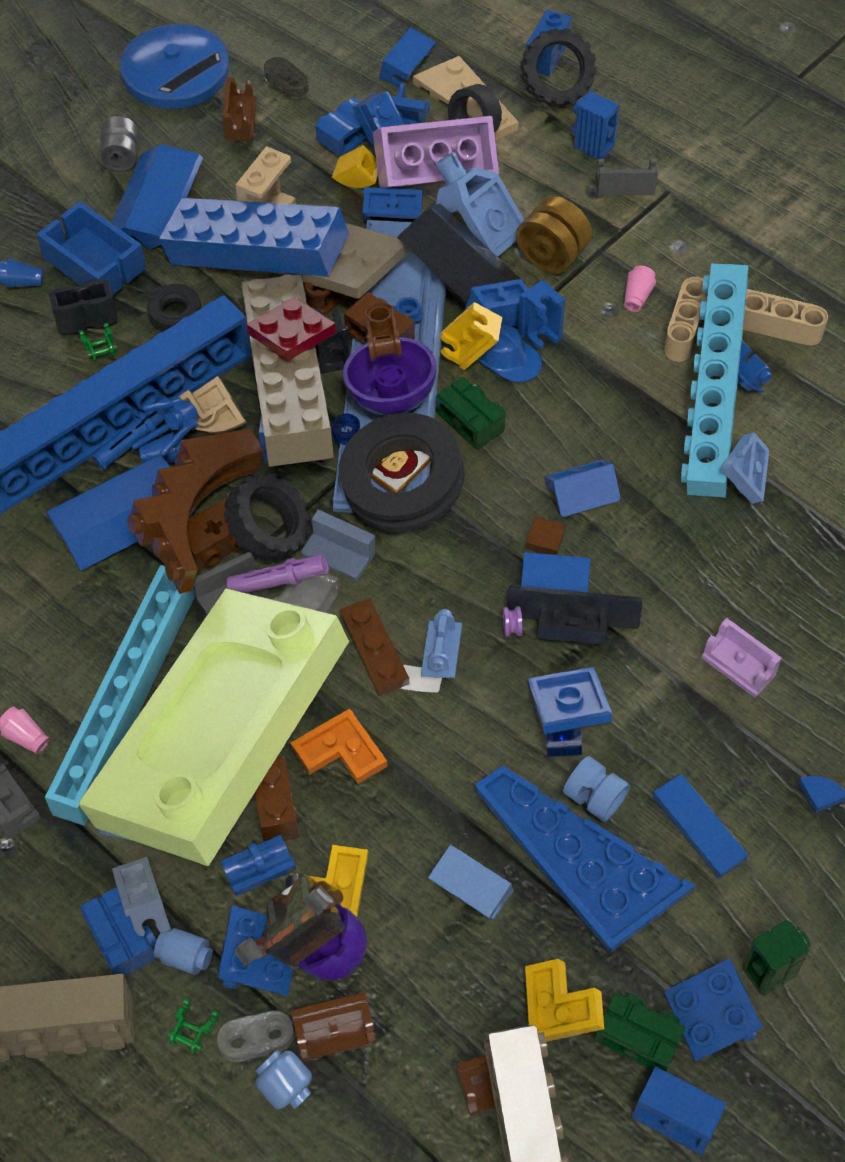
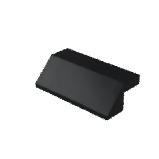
(454, 252)

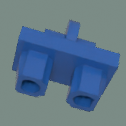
(258, 865)

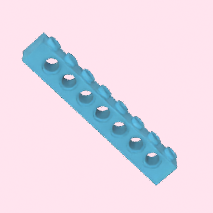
(724, 282)

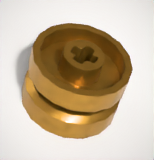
(554, 234)

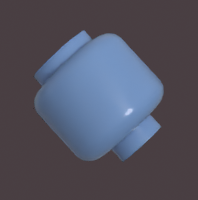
(283, 1080)

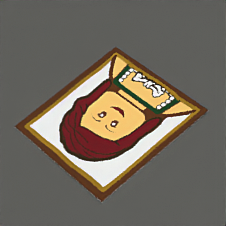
(400, 469)

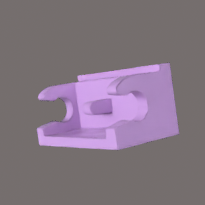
(741, 658)

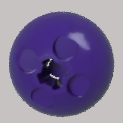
(391, 381)

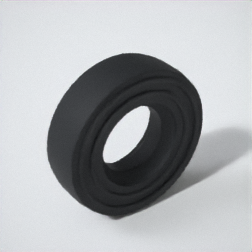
(169, 294)

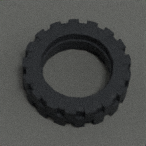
(583, 54)
(248, 532)

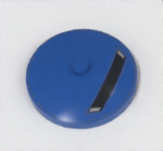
(174, 66)

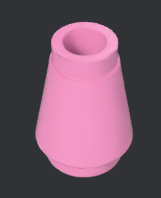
(639, 286)
(21, 729)

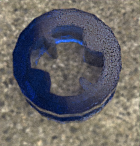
(342, 421)

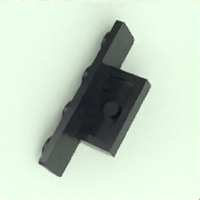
(575, 614)

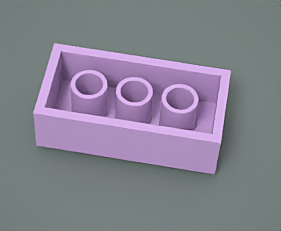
(409, 152)

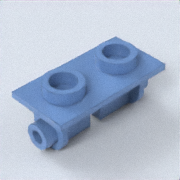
(442, 646)

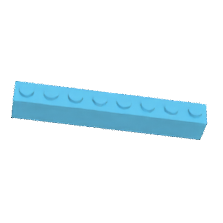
(119, 695)

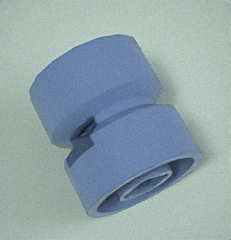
(592, 786)

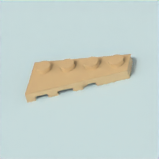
(453, 75)

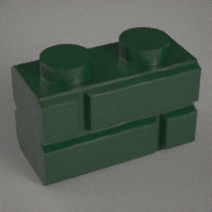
(471, 412)
(776, 956)
(640, 1032)

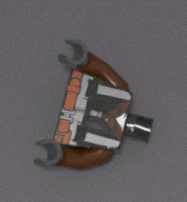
(297, 922)

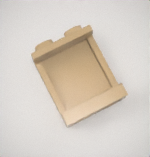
(262, 181)

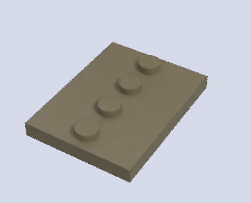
(361, 262)

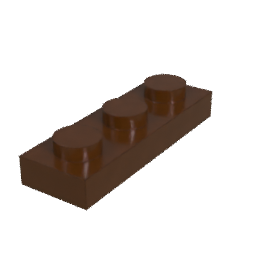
(374, 647)

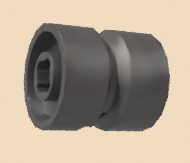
(118, 143)

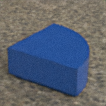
(821, 792)

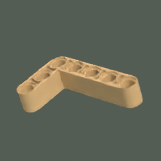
(763, 315)

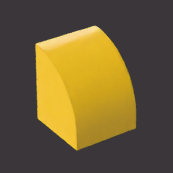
(356, 168)

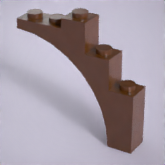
(199, 470)

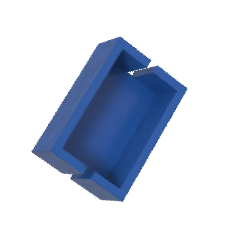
(92, 249)

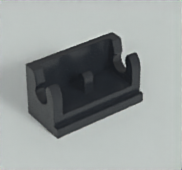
(334, 350)

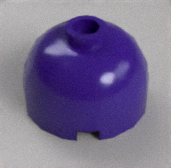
(340, 954)

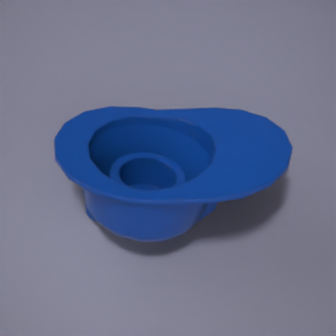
(512, 357)

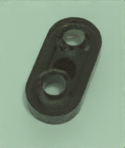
(286, 77)

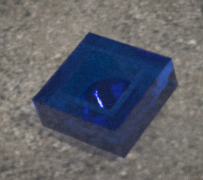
(564, 743)

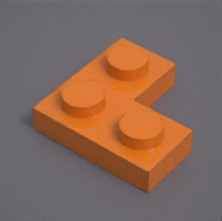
(343, 739)

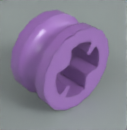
(512, 621)

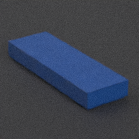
(700, 826)

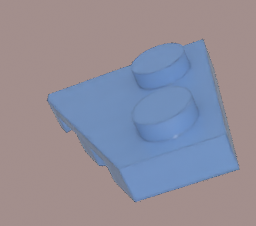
(748, 467)

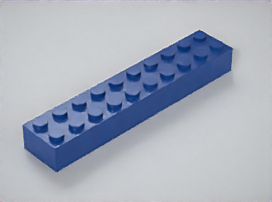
(100, 407)

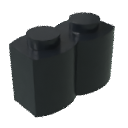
(83, 306)

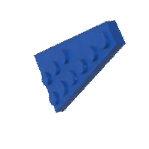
(590, 867)

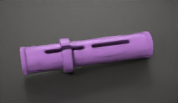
(289, 572)

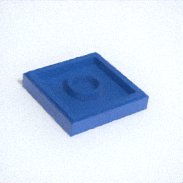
(569, 700)

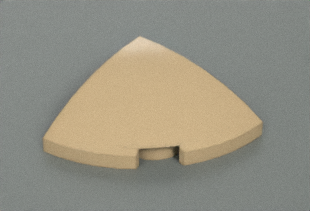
(215, 408)

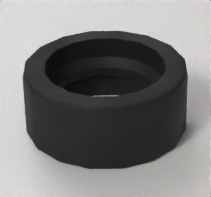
(484, 97)

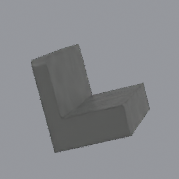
(212, 584)

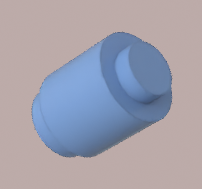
(183, 951)

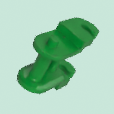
(89, 346)
(207, 1029)

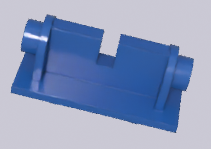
(752, 371)

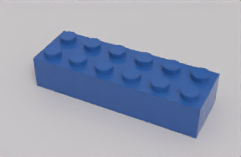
(255, 236)

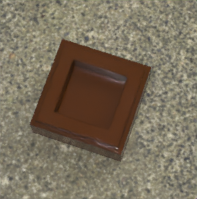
(545, 536)

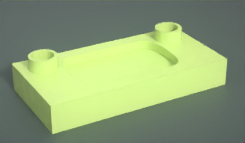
(215, 725)

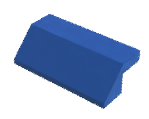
(155, 191)
(96, 520)

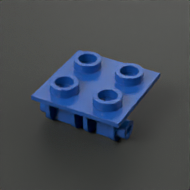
(265, 973)
(714, 1010)

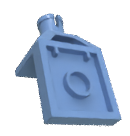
(481, 202)

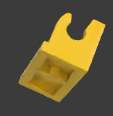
(471, 335)

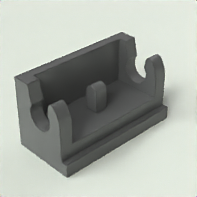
(626, 180)
(15, 808)

